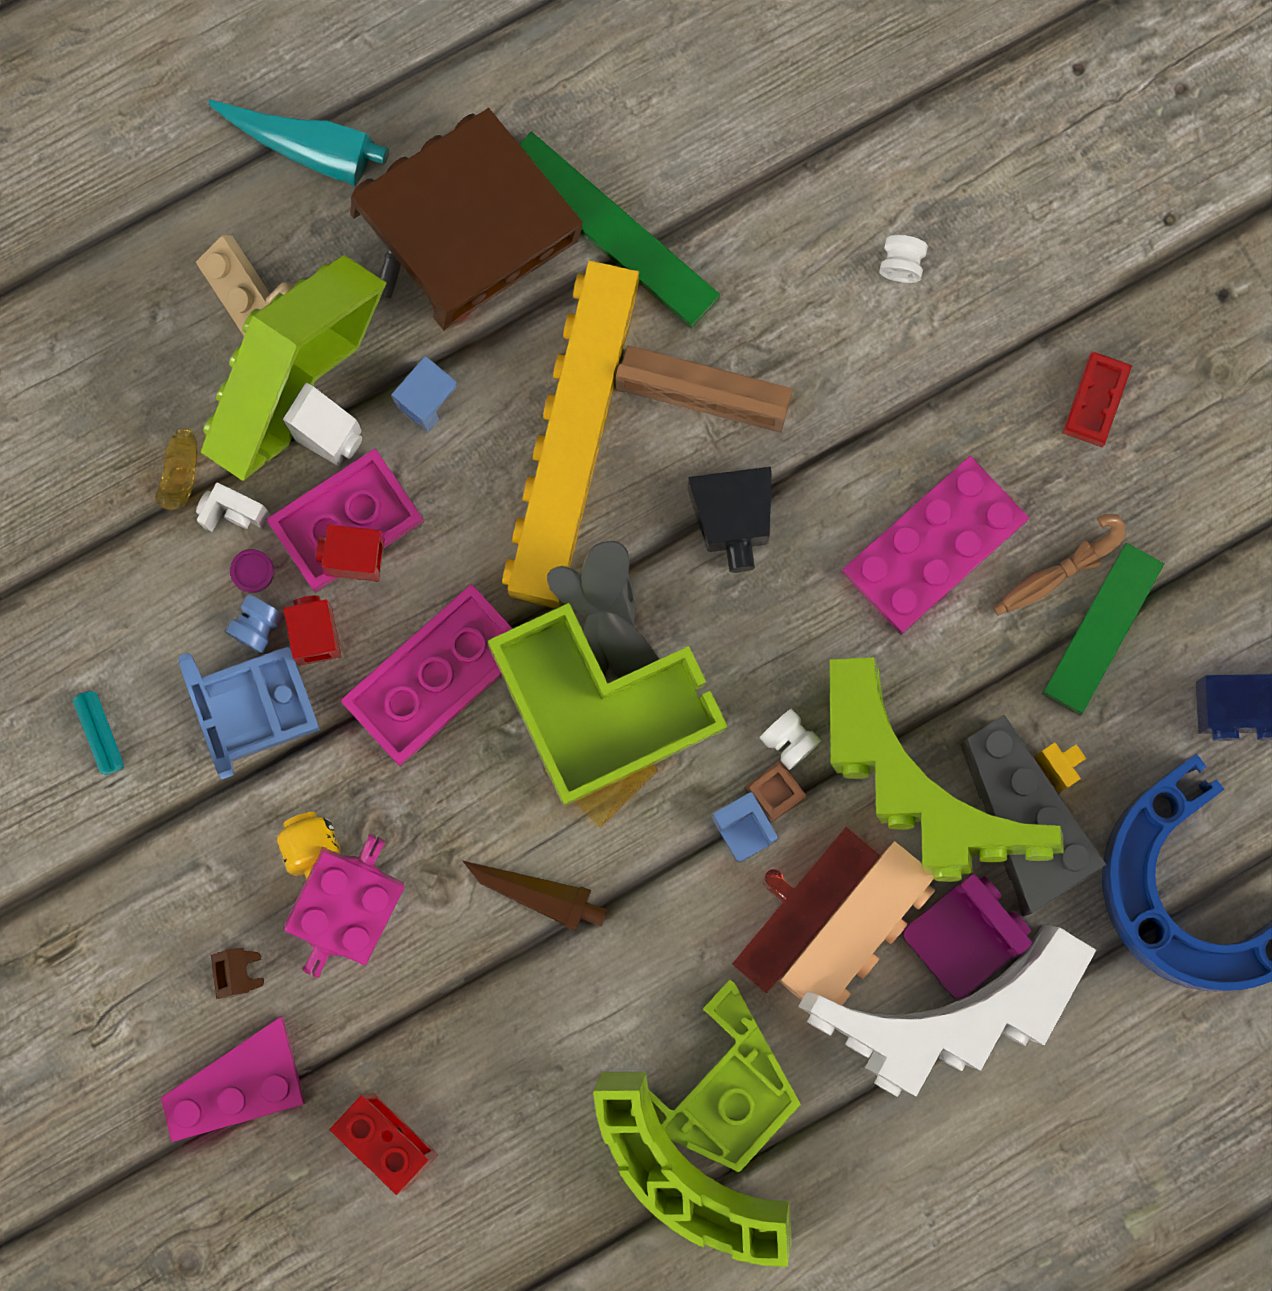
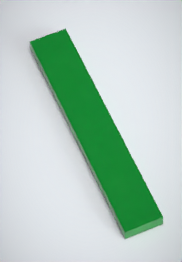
(624, 238)

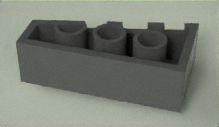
(1019, 791)

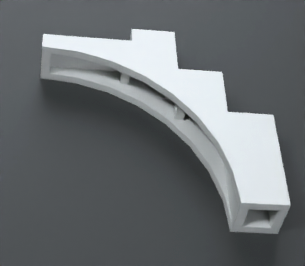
(1019, 1004)

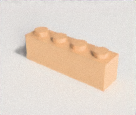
(859, 926)

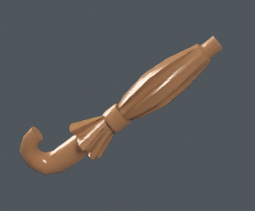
(1085, 557)

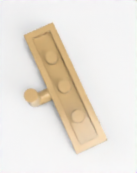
(236, 280)

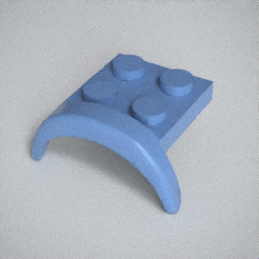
(249, 706)

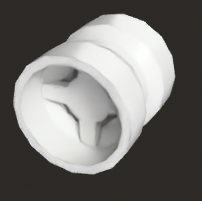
(790, 739)

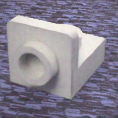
(238, 508)

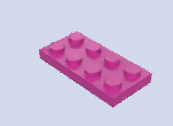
(935, 545)
(430, 677)

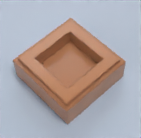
(776, 791)

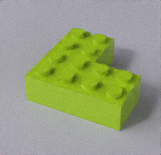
(284, 348)
(593, 728)

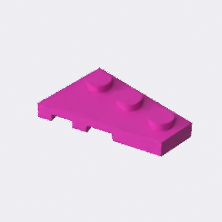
(238, 1087)

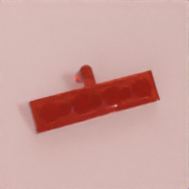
(803, 908)

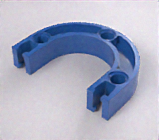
(1133, 896)

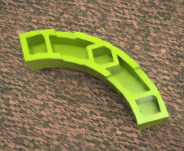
(677, 1191)

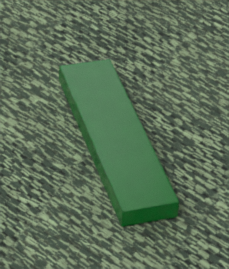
(1103, 629)

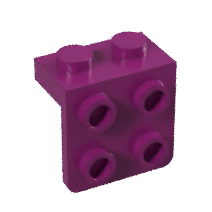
(967, 936)

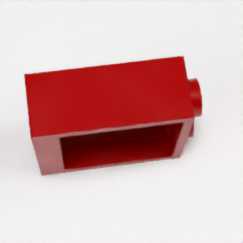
(368, 1134)

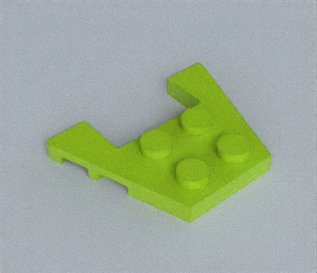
(739, 1099)

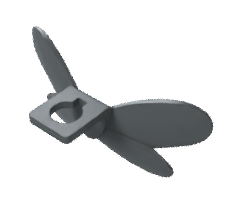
(608, 600)

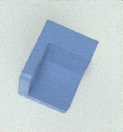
(424, 393)
(744, 827)

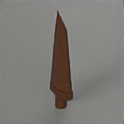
(555, 900)

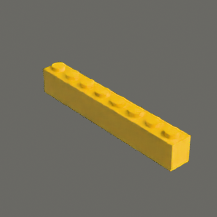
(574, 431)

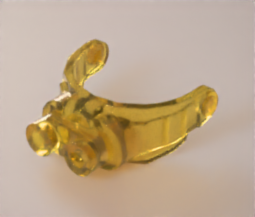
(178, 470)

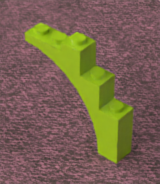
(951, 829)

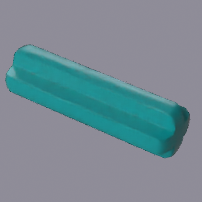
(98, 732)

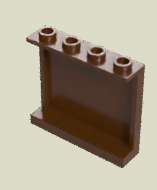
(467, 215)

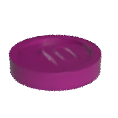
(252, 571)

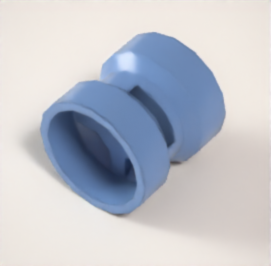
(254, 623)

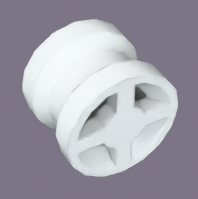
(903, 258)

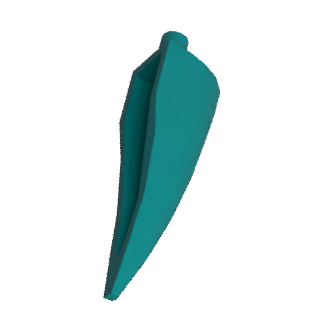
(312, 143)

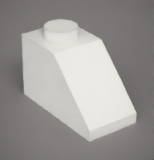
(323, 426)

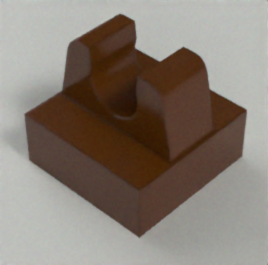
(231, 973)

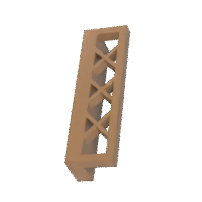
(703, 388)

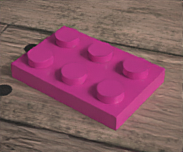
(357, 497)

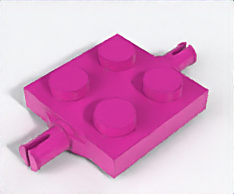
(344, 906)

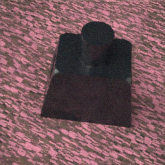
(733, 512)

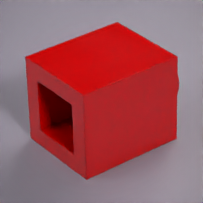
(351, 552)
(312, 630)

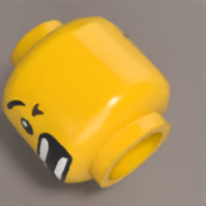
(303, 840)

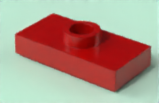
(1097, 399)

